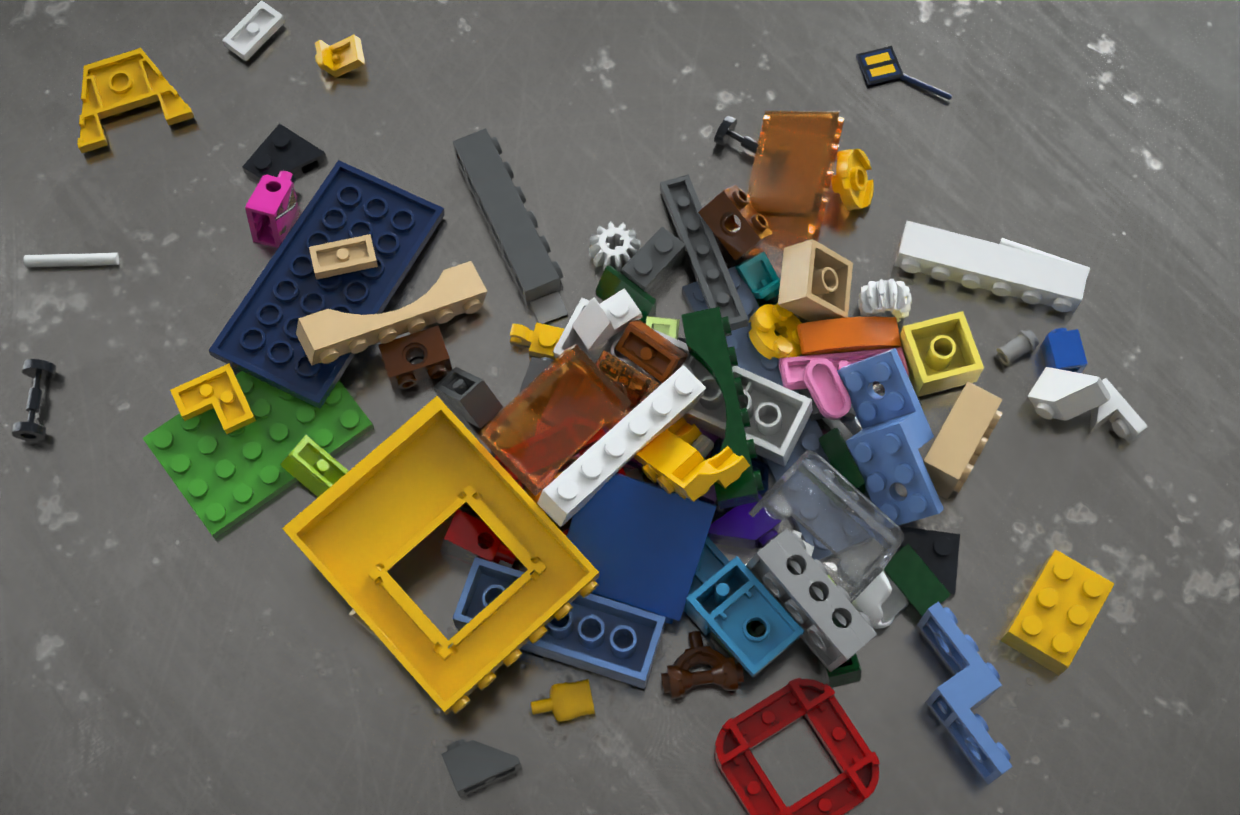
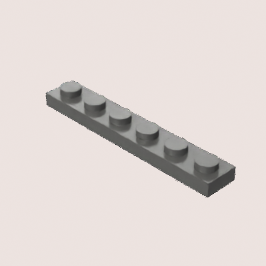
(702, 250)

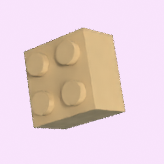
(815, 282)

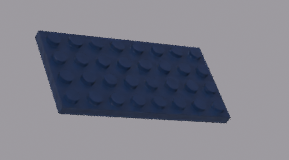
(264, 326)

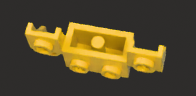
(680, 466)

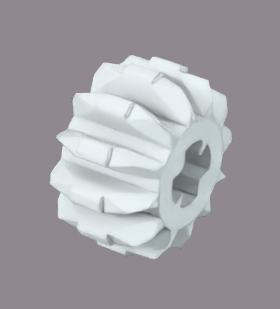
(604, 242)
(885, 299)

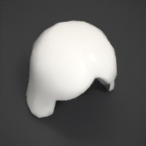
(881, 601)

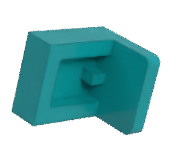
(760, 276)

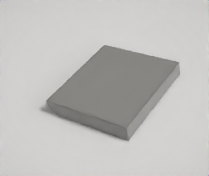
(548, 308)

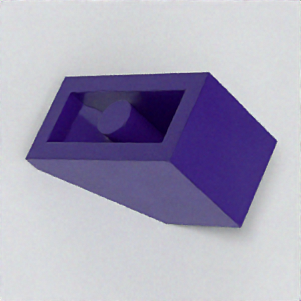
(742, 530)

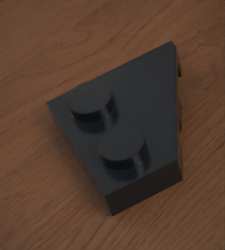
(282, 152)
(938, 551)

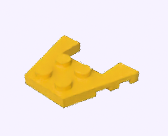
(122, 85)

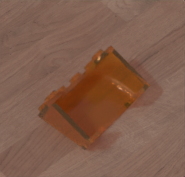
(793, 169)

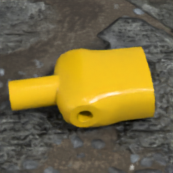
(566, 701)

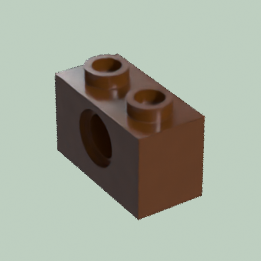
(720, 219)
(425, 344)

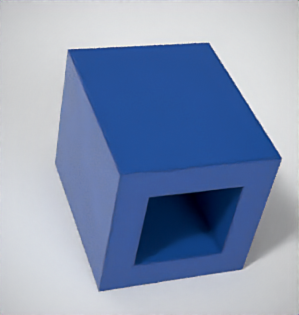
(1064, 350)

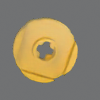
(852, 179)
(762, 335)

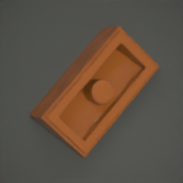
(650, 350)

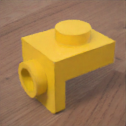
(341, 56)

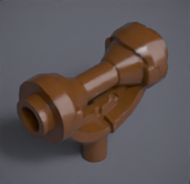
(723, 672)

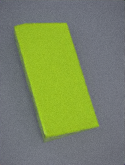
(313, 466)

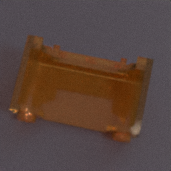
(553, 418)

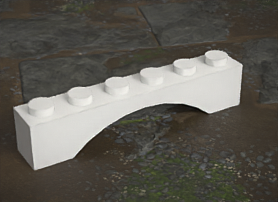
(620, 444)

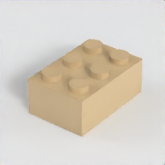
(962, 439)

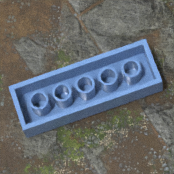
(593, 636)

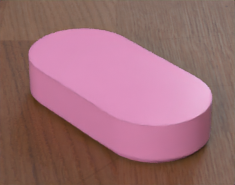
(827, 388)

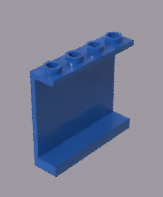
(642, 543)

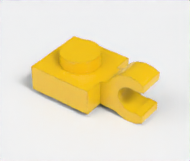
(541, 340)

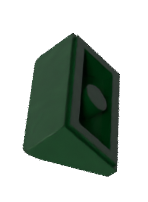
(613, 282)
(841, 458)
(915, 579)

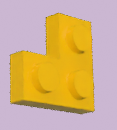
(218, 391)

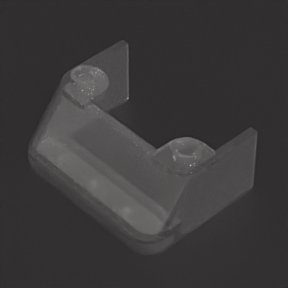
(836, 517)

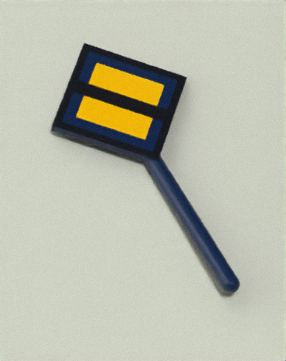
(883, 65)

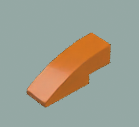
(848, 335)

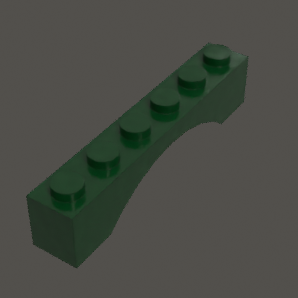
(707, 343)

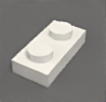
(253, 30)

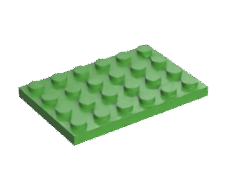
(242, 470)

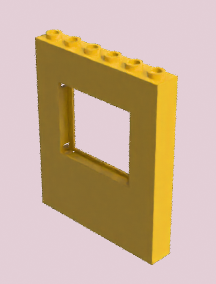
(400, 499)

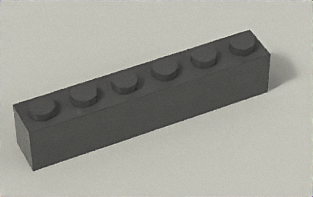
(507, 215)

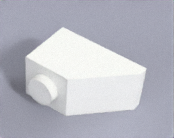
(1067, 394)

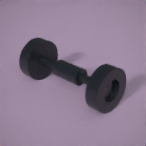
(726, 131)
(38, 370)

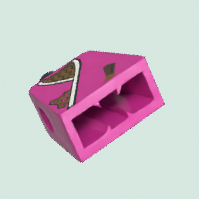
(272, 208)

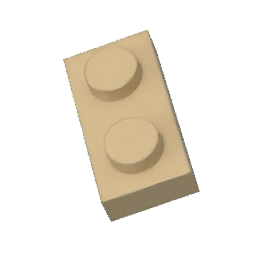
(343, 256)

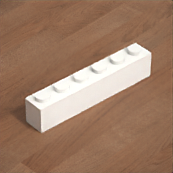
(991, 267)

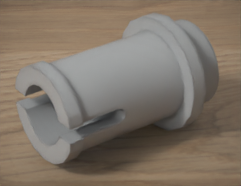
(1023, 343)

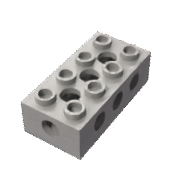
(806, 592)

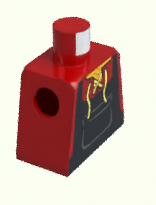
(465, 535)

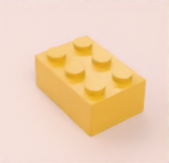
(1057, 612)

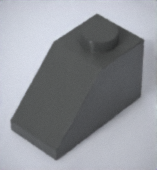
(469, 397)
(477, 764)

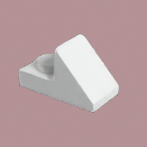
(604, 320)
(1122, 416)

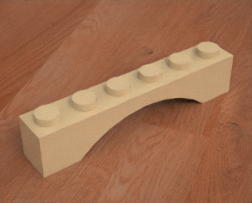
(335, 333)

